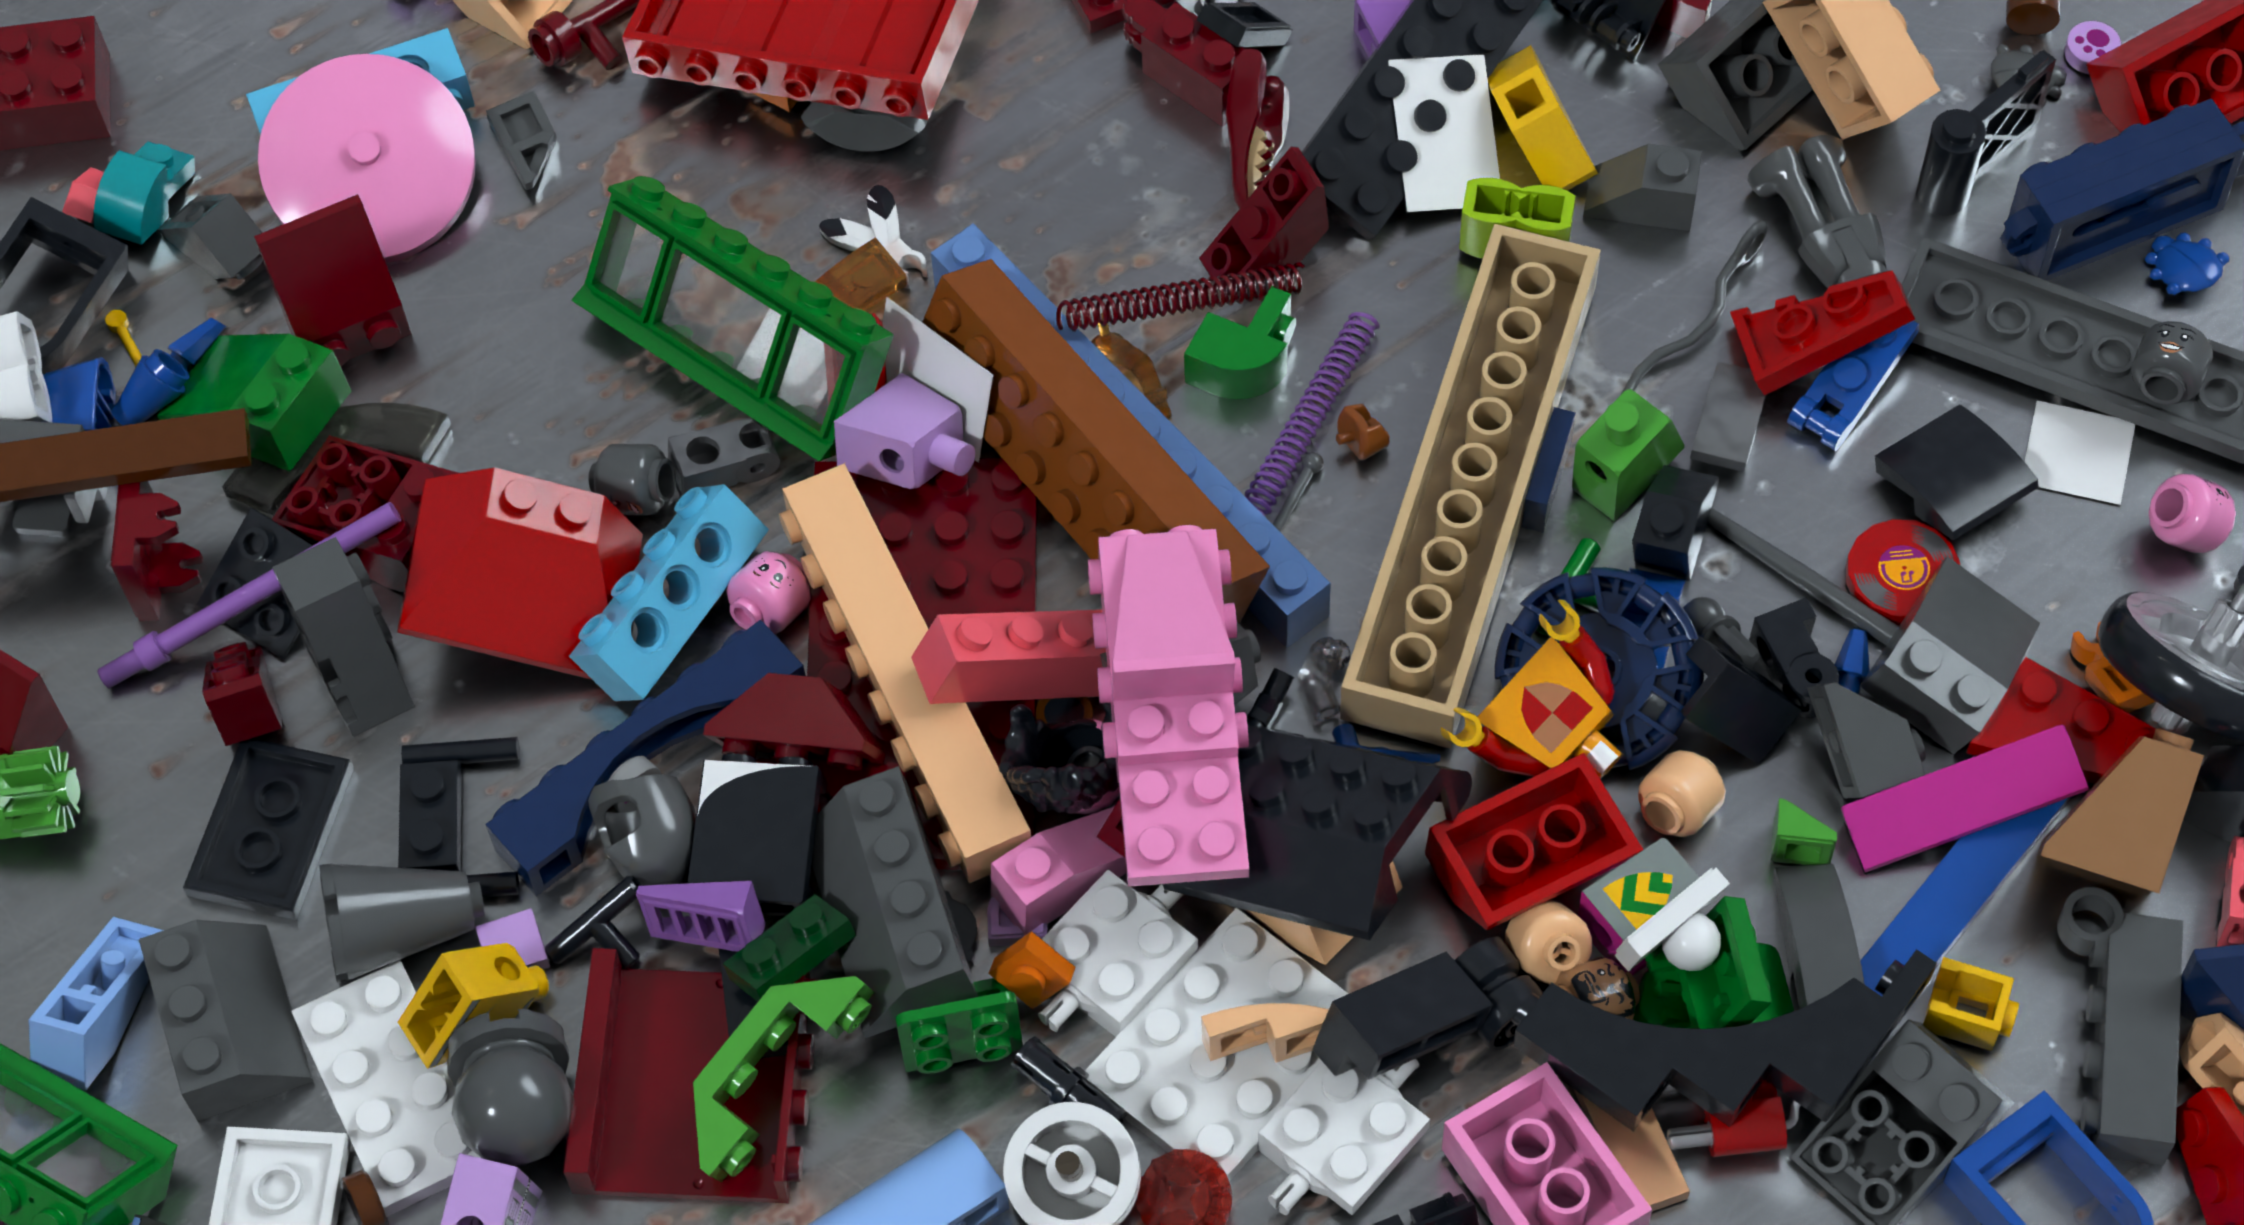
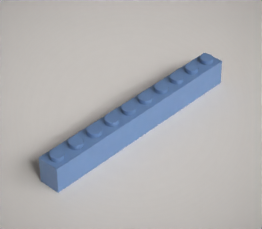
(1293, 592)

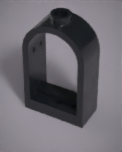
(78, 245)

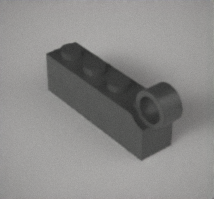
(2135, 1027)

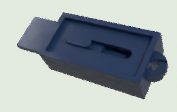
(2124, 190)

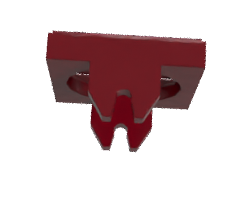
(140, 553)

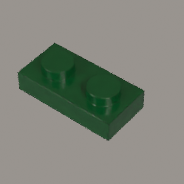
(790, 947)

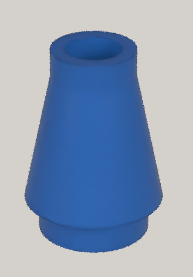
(151, 387)

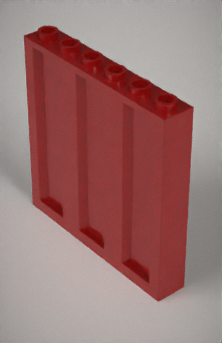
(819, 51)

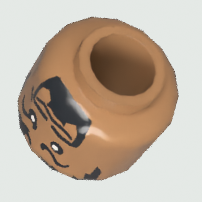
(1603, 985)

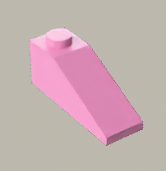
(1053, 871)

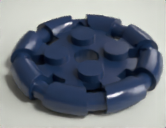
(1626, 644)

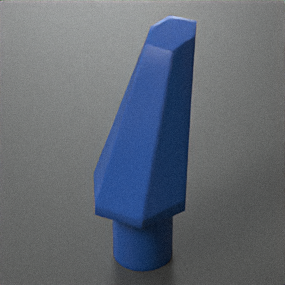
(194, 344)
(1853, 660)

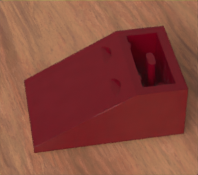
(347, 484)

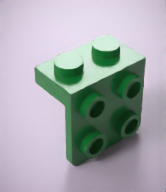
(961, 1030)

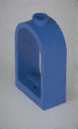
(2016, 1137)

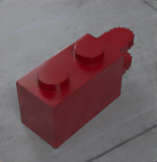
(1182, 54)

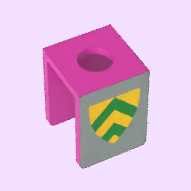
(1632, 895)

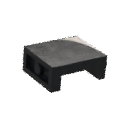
(758, 827)

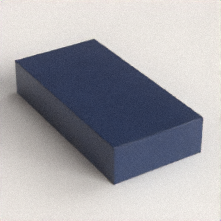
(1548, 470)

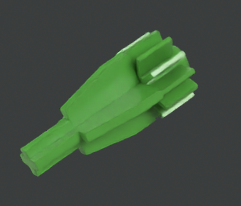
(37, 793)

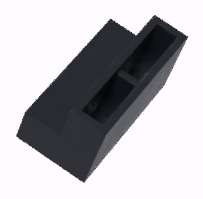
(1401, 1018)

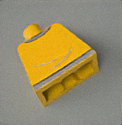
(463, 987)

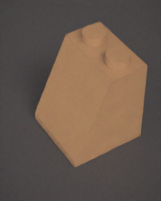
(2131, 813)

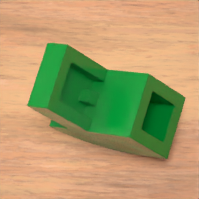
(1241, 359)

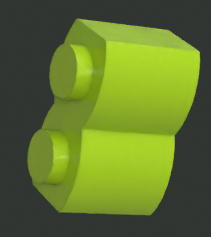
(1533, 209)

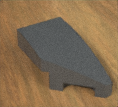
(524, 135)

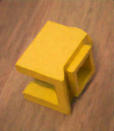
(1974, 988)

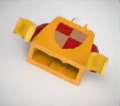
(1547, 708)

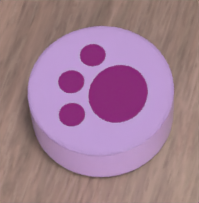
(2089, 42)

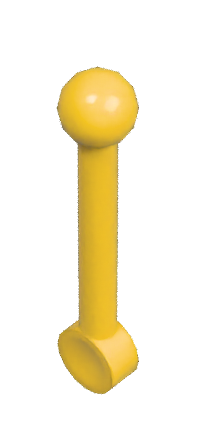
(118, 323)

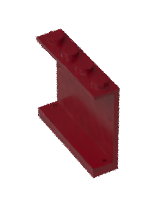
(635, 1092)

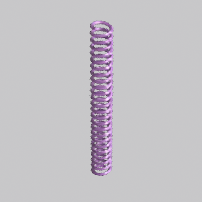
(1306, 413)

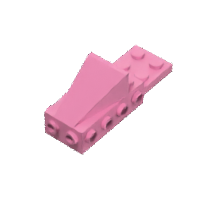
(1172, 703)

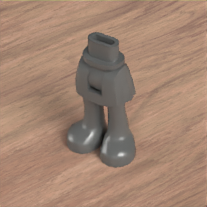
(1833, 251)

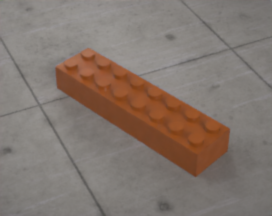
(1070, 431)

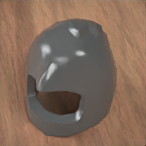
(653, 840)

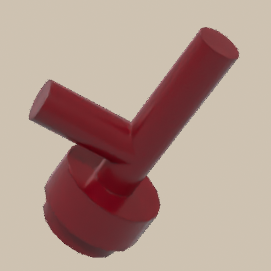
(557, 38)

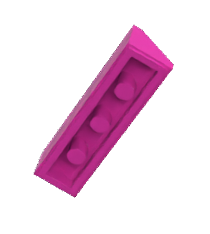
(1964, 798)

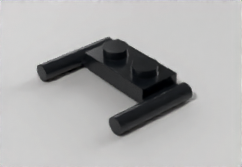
(433, 806)

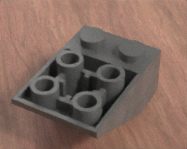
(1901, 1127)

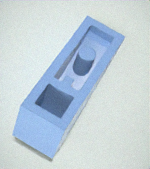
(91, 1005)

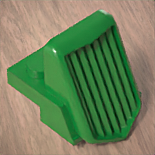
(1736, 990)

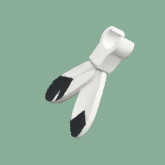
(884, 227)

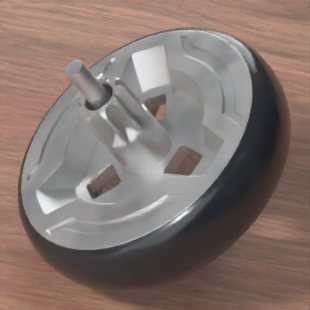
(2181, 658)

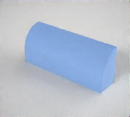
(936, 1187)

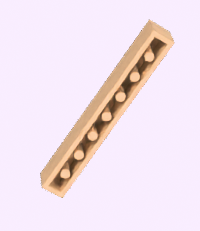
(884, 629)

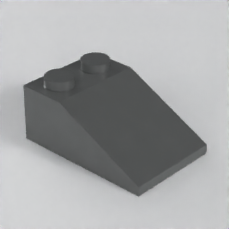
(1952, 657)

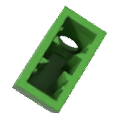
(1630, 447)

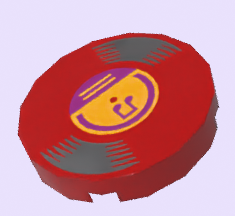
(1894, 564)

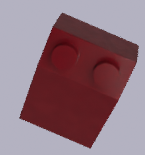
(334, 281)

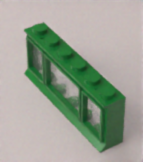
(731, 315)
(72, 1154)

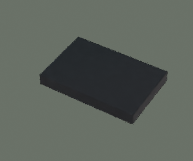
(269, 828)

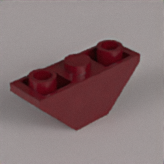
(1274, 224)
(240, 693)
(795, 719)

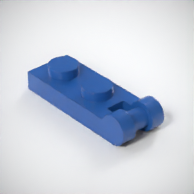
(1850, 386)

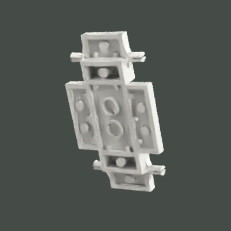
(1149, 989)

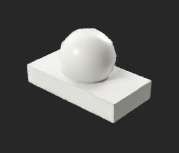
(1686, 936)

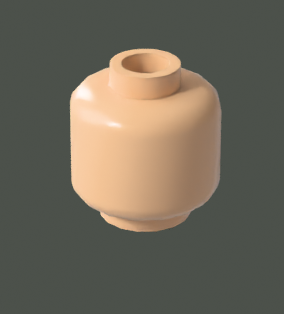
(1681, 794)
(1548, 940)

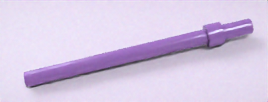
(156, 649)

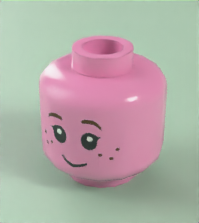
(2192, 513)
(769, 590)

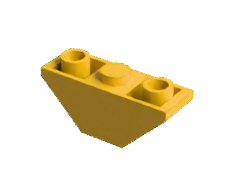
(1540, 121)

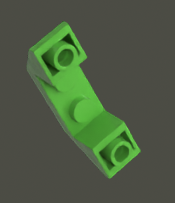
(724, 1137)

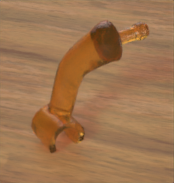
(1139, 363)

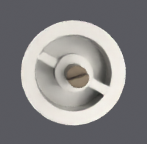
(1072, 1167)

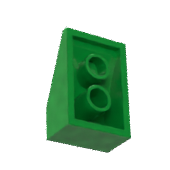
(279, 380)

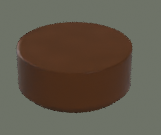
(2032, 16)

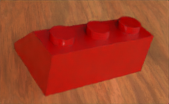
(2175, 65)
(1530, 843)

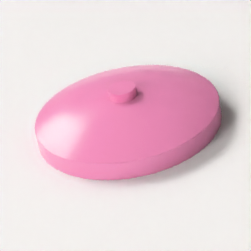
(371, 132)

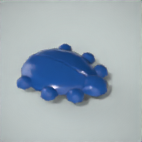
(2185, 263)

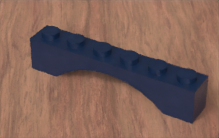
(552, 823)

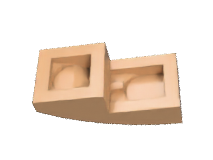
(1284, 1026)

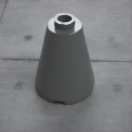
(393, 913)

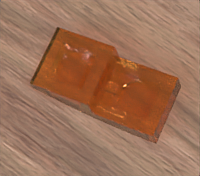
(865, 276)

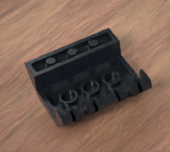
(1327, 828)

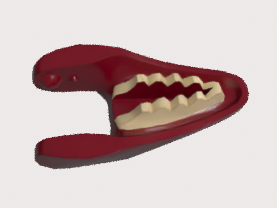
(1255, 122)

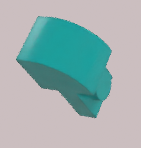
(137, 190)

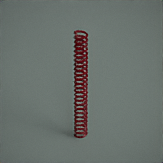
(1096, 310)

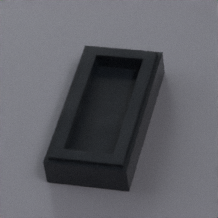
(1245, 24)

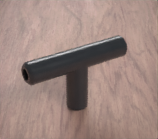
(597, 924)

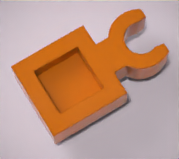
(2104, 677)

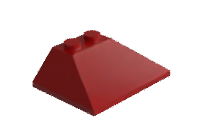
(513, 565)

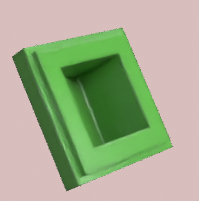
(1800, 837)

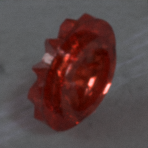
(1184, 1167)

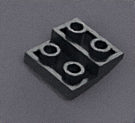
(1956, 471)

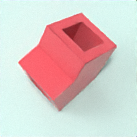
(82, 195)

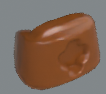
(1361, 431)

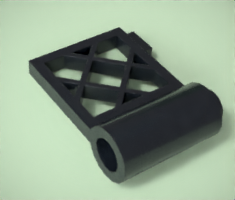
(1968, 141)

